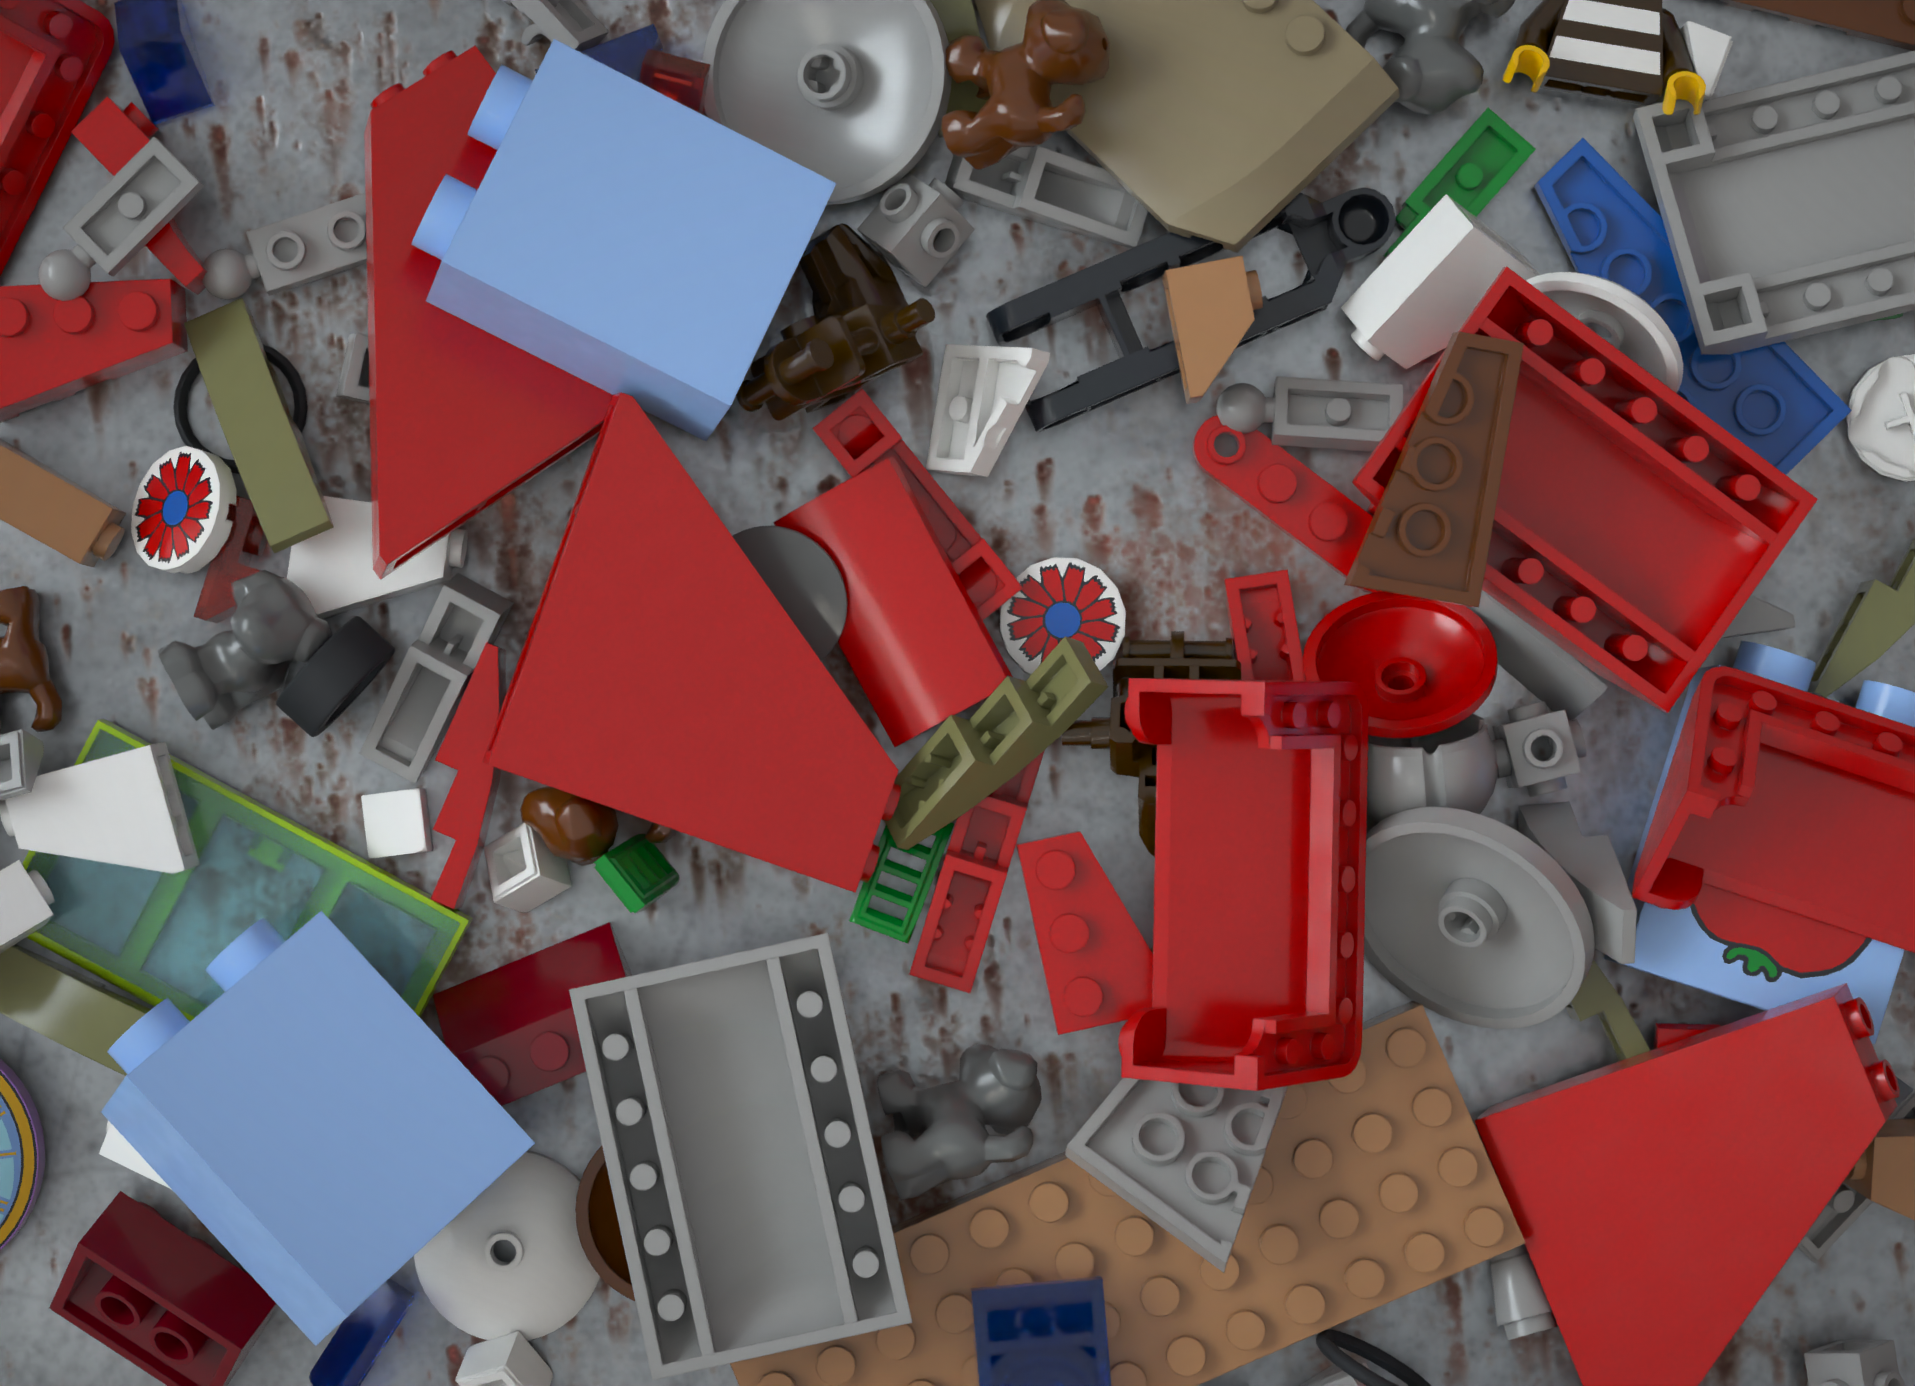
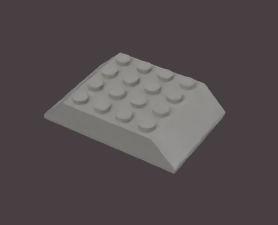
(740, 1156)

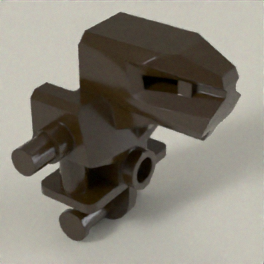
(855, 333)
(1148, 660)

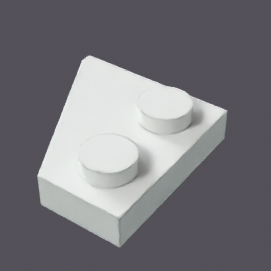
(980, 404)

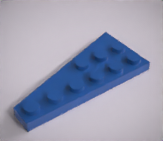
(1756, 395)

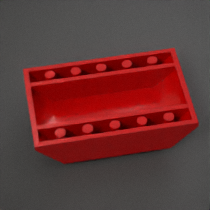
(1619, 504)

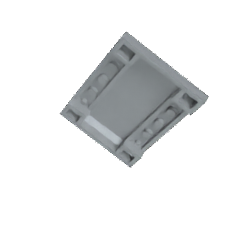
(1790, 203)

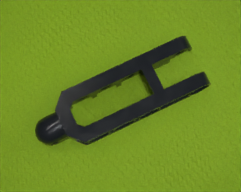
(1325, 233)

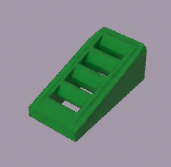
(637, 873)
(888, 924)

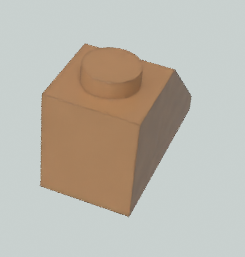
(1209, 316)

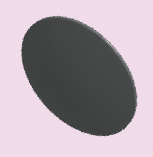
(801, 580)

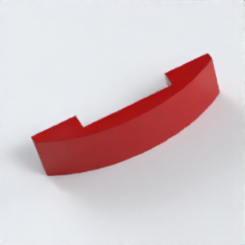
(864, 437)

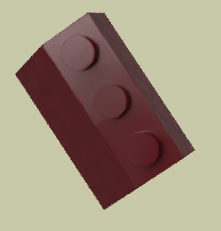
(519, 1020)
(162, 1297)

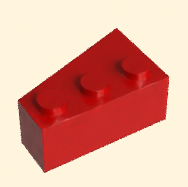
(69, 345)
(1086, 939)

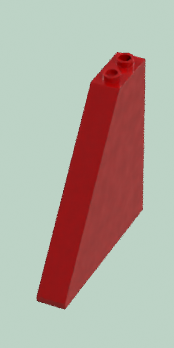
(450, 405)
(682, 682)
(1687, 1180)

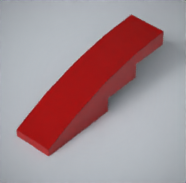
(1264, 626)
(474, 790)
(972, 884)

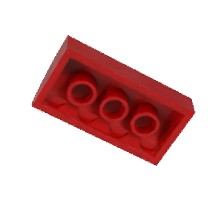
(908, 614)

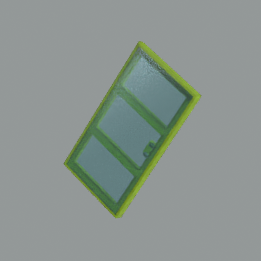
(163, 929)

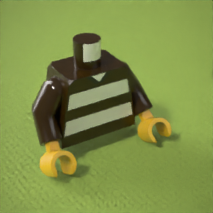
(1607, 52)

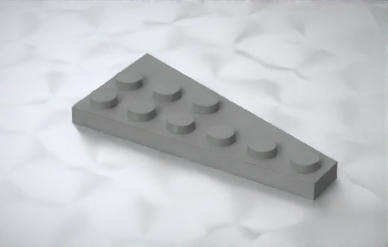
(1181, 1155)

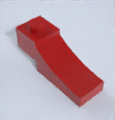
(114, 140)

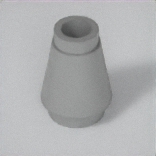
(1519, 1295)

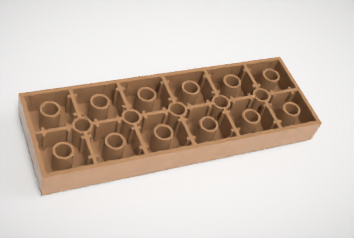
(1356, 1204)

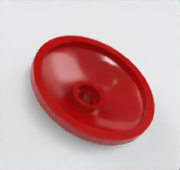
(1412, 656)

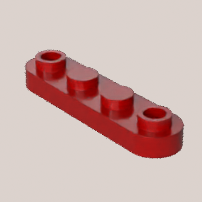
(1286, 494)

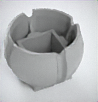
(1432, 770)

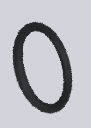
(193, 370)
(1329, 1340)

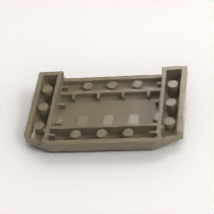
(1216, 104)

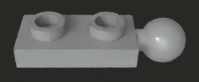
(119, 220)
(293, 251)
(1315, 412)

